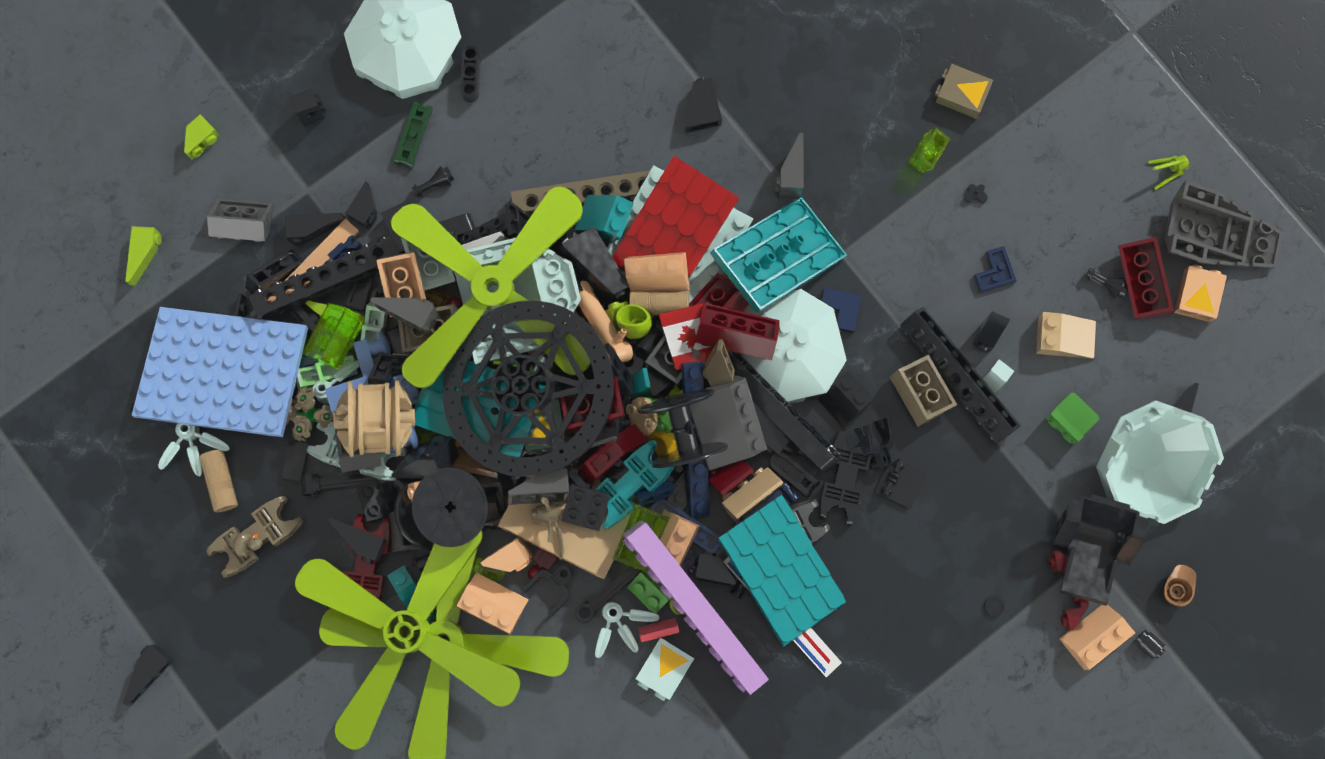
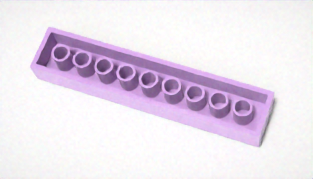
(693, 604)

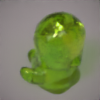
(491, 573)

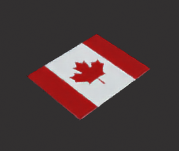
(680, 332)

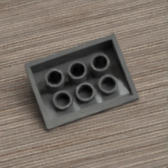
(730, 419)

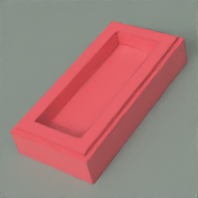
(658, 630)

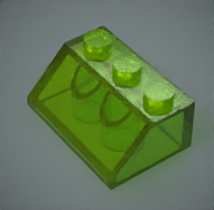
(333, 336)
(657, 523)

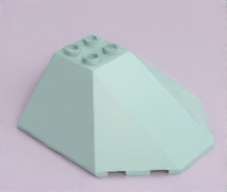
(545, 280)

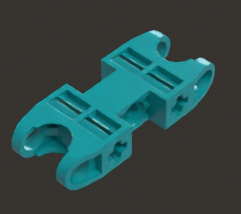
(640, 475)

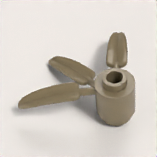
(546, 514)

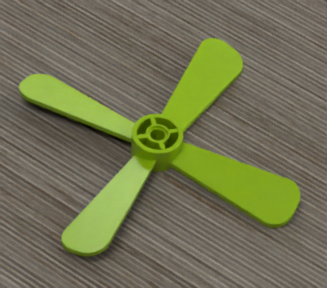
(548, 223)
(333, 588)
(531, 653)

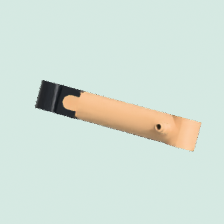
(599, 319)

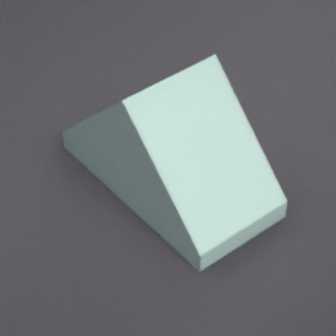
(998, 376)

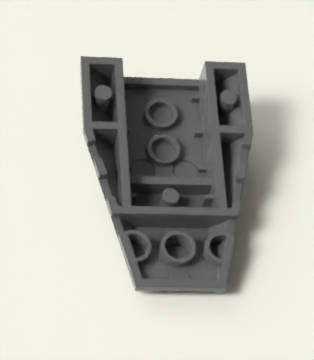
(1218, 231)

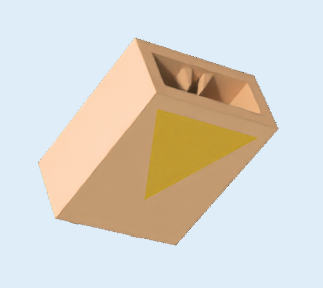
(1200, 293)

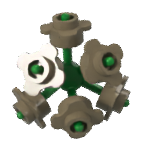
(303, 426)

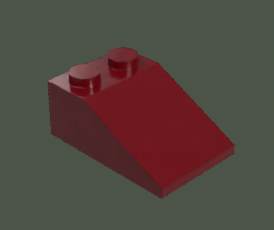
(616, 412)

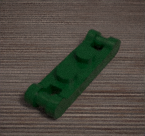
(413, 134)

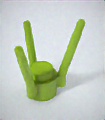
(1176, 164)

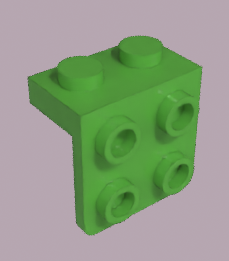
(1072, 418)

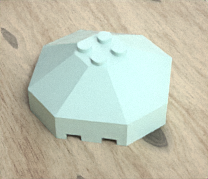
(403, 44)
(806, 350)
(1160, 461)

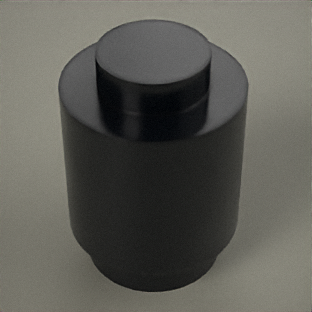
(1150, 644)

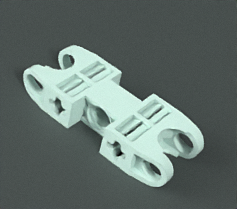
(329, 454)

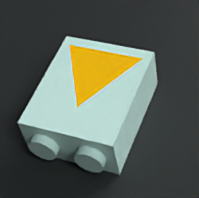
(664, 669)

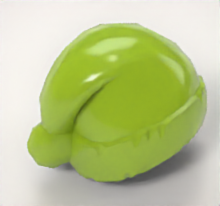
(634, 320)

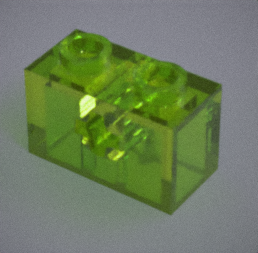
(929, 150)

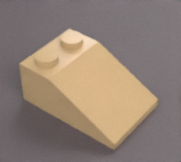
(1065, 335)

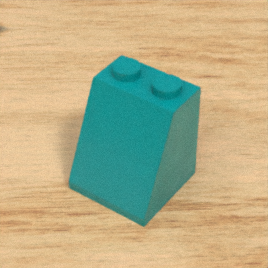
(606, 214)

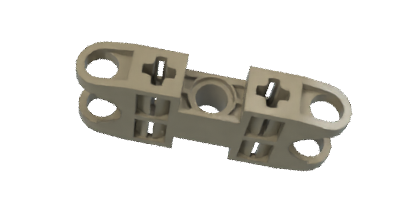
(267, 526)

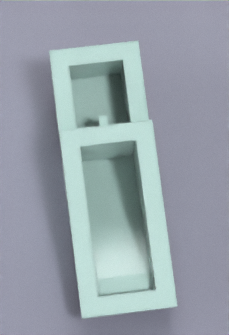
(374, 322)
(310, 375)

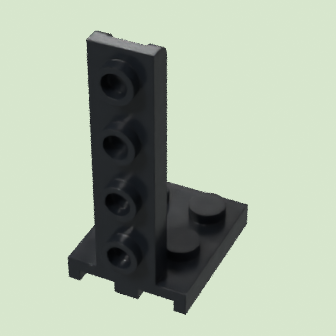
(507, 223)

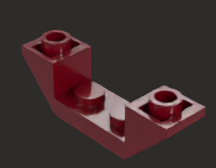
(610, 453)
(1071, 616)

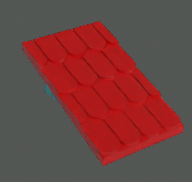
(678, 217)

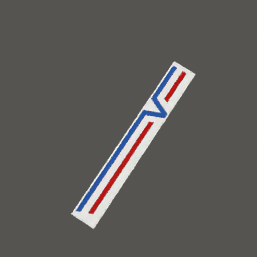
(808, 642)

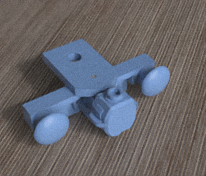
(365, 353)

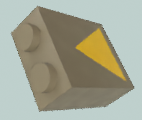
(963, 90)

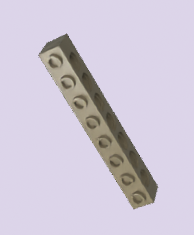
(579, 188)

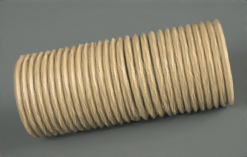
(660, 301)
(217, 475)

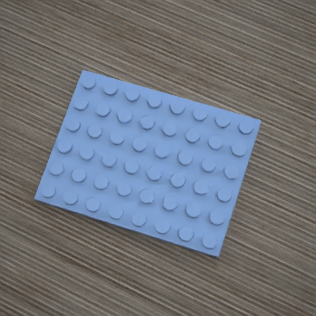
(220, 371)

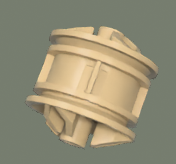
(374, 418)

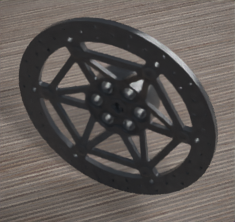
(523, 396)

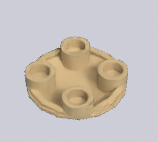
(645, 422)

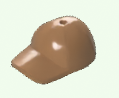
(1183, 581)

